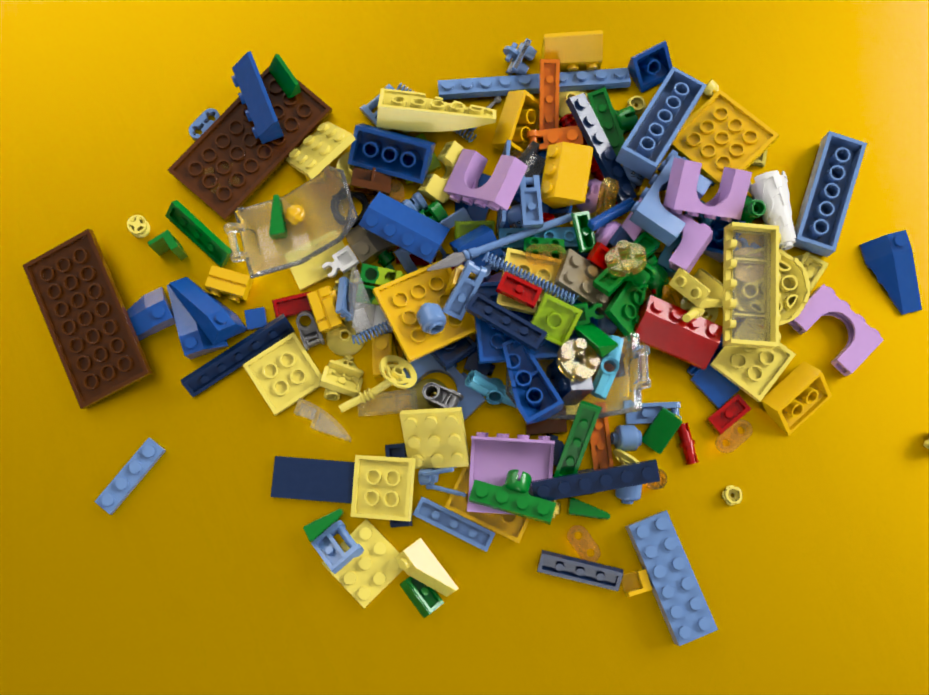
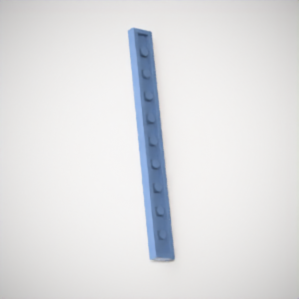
(530, 82)

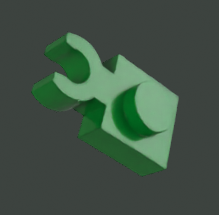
(588, 312)

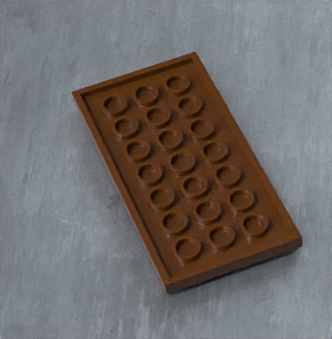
(233, 141)
(87, 319)

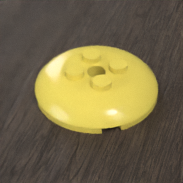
(793, 287)

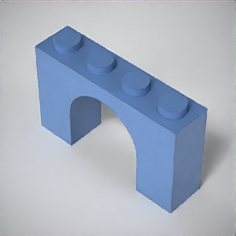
(651, 214)
(427, 365)

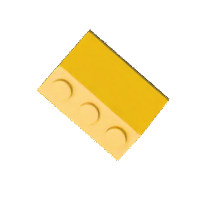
(574, 49)
(517, 117)
(566, 174)
(796, 397)

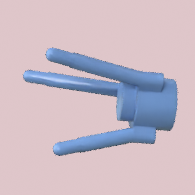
(431, 476)

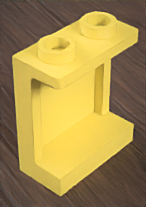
(701, 289)

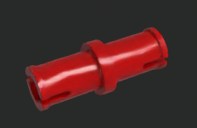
(687, 444)

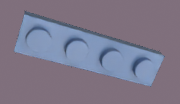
(130, 476)
(454, 524)

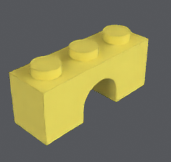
(433, 184)

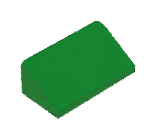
(284, 77)
(584, 235)
(596, 338)
(661, 430)
(422, 596)

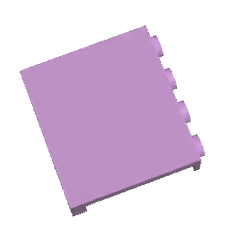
(497, 455)

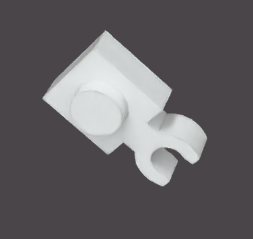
(343, 261)

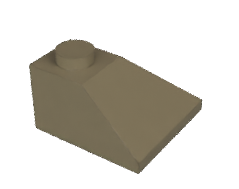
(366, 244)

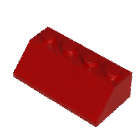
(665, 330)

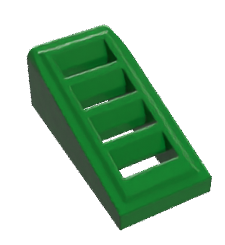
(277, 223)
(579, 508)
(318, 526)

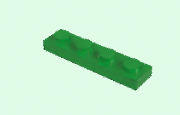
(198, 233)
(577, 439)

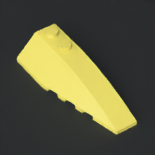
(415, 113)

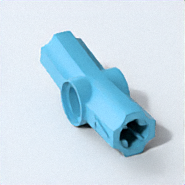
(603, 378)
(489, 387)

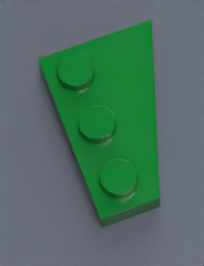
(625, 307)

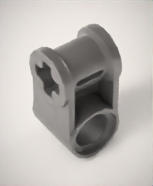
(309, 332)
(444, 398)

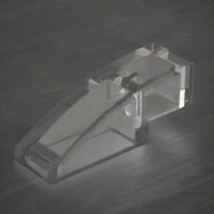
(358, 301)
(389, 403)
(321, 420)

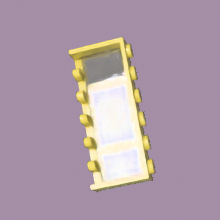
(751, 285)

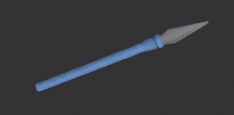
(457, 259)

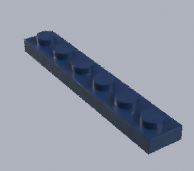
(601, 146)
(237, 355)
(596, 480)

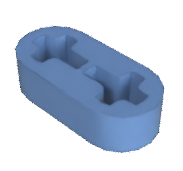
(203, 123)

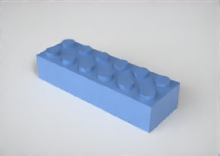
(660, 123)
(828, 193)
(671, 578)

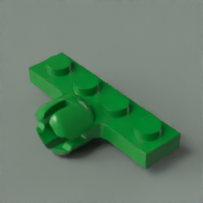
(613, 122)
(608, 283)
(513, 498)

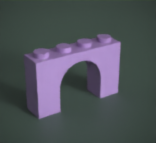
(496, 192)
(727, 203)
(693, 243)
(861, 337)

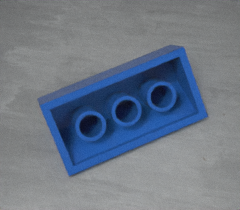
(257, 100)
(391, 153)
(404, 227)

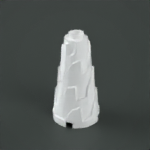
(774, 192)

